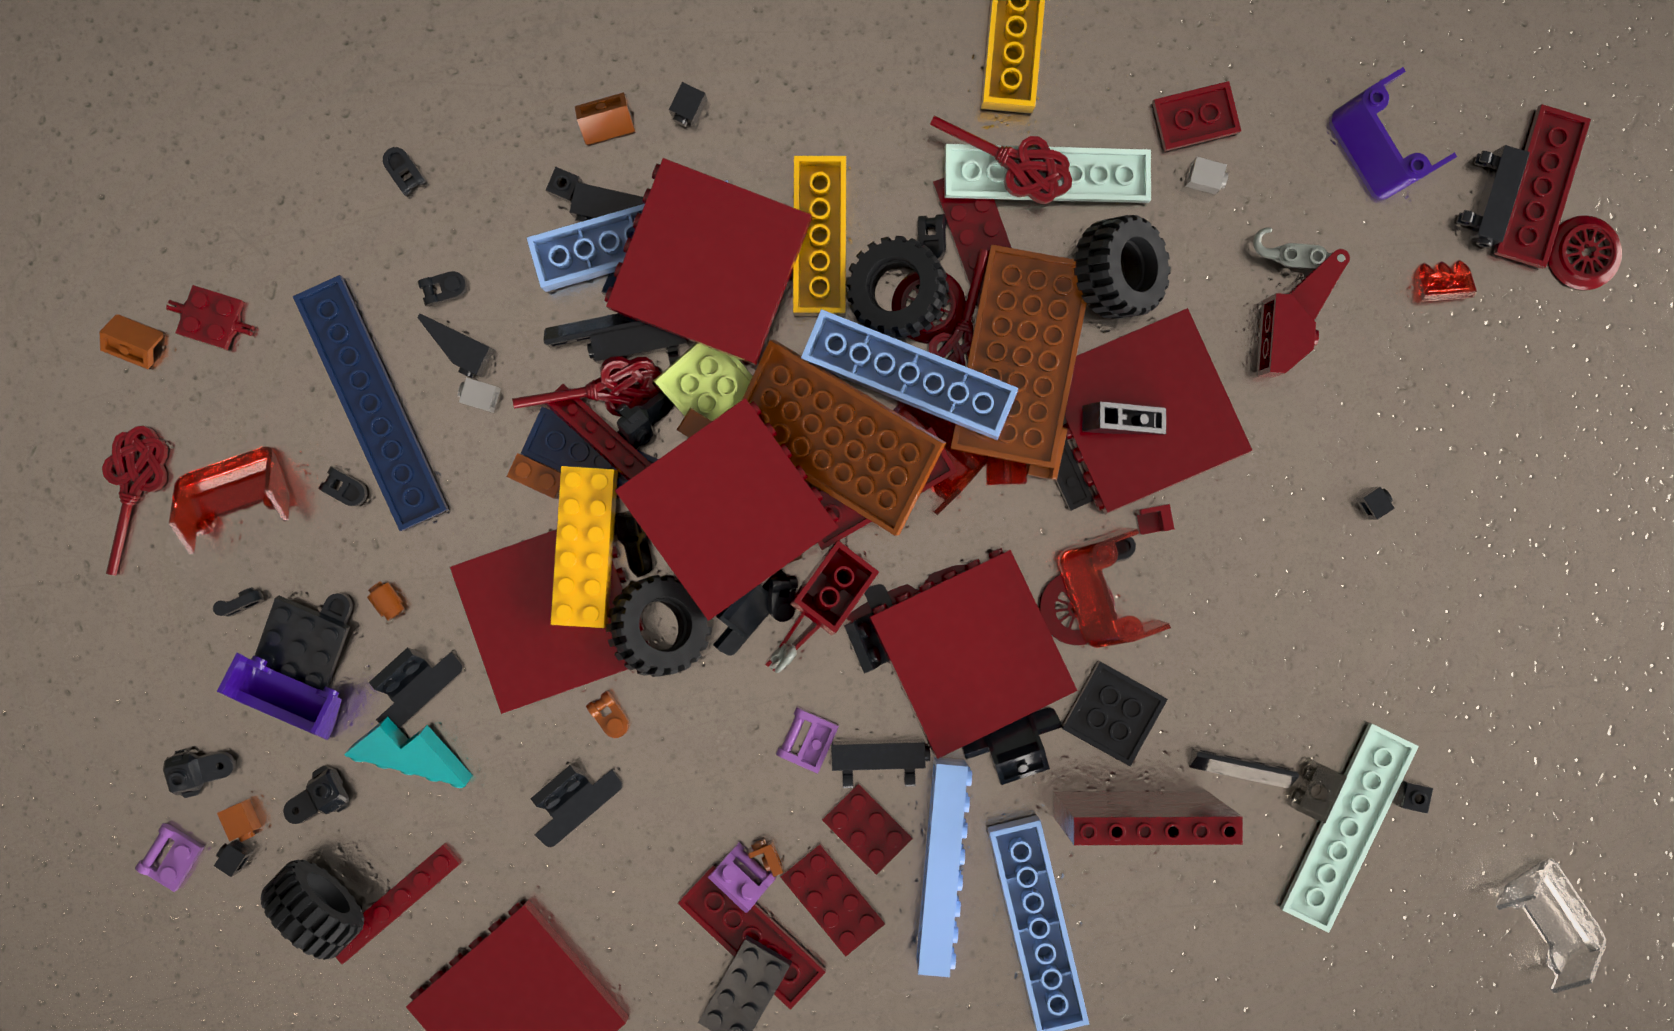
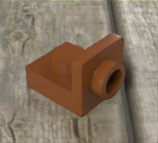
(771, 859)

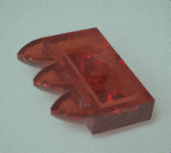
(1446, 283)

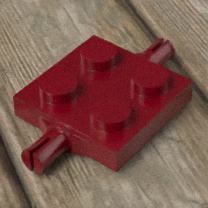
(210, 317)

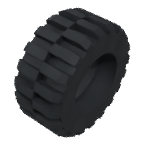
(877, 262)
(1101, 273)
(627, 634)
(312, 909)

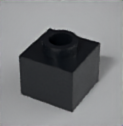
(564, 193)
(1376, 502)
(1407, 794)
(232, 857)

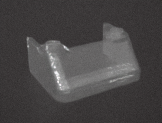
(1563, 921)

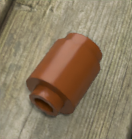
(385, 600)

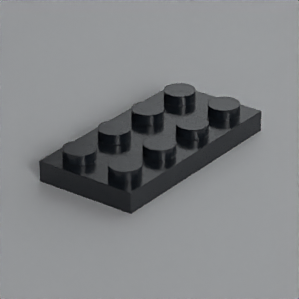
(745, 988)

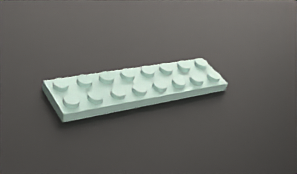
(1095, 174)
(1350, 828)

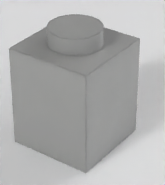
(1207, 175)
(478, 394)

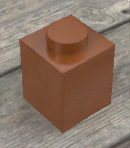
(239, 821)

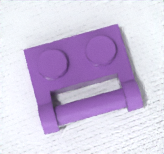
(815, 743)
(177, 861)
(736, 883)

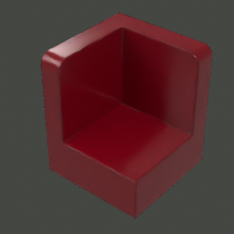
(1154, 519)

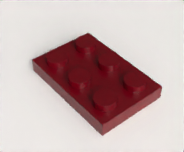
(1196, 116)
(867, 828)

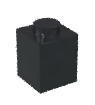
(687, 105)

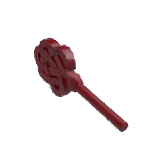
(1025, 169)
(965, 326)
(618, 383)
(131, 469)

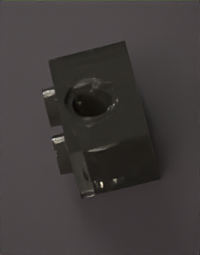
(1322, 804)

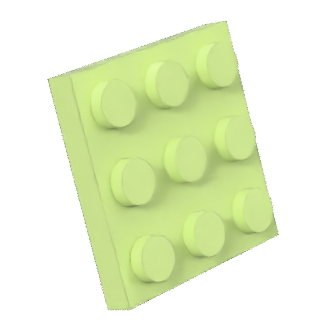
(704, 381)

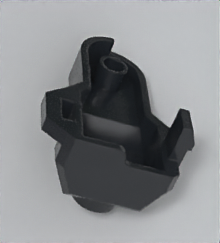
(637, 422)
(634, 542)
(189, 772)
(322, 795)

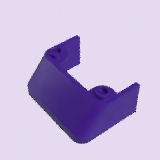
(1371, 146)
(281, 696)

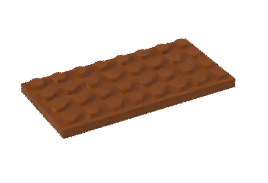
(1028, 339)
(844, 437)

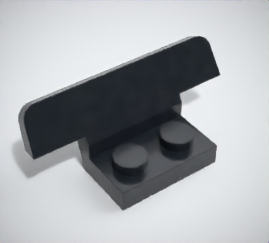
(744, 617)
(862, 634)
(413, 682)
(1017, 746)
(571, 800)

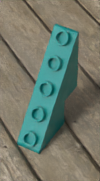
(419, 755)

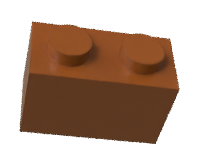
(535, 475)

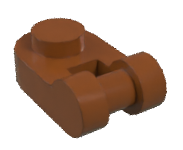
(616, 722)

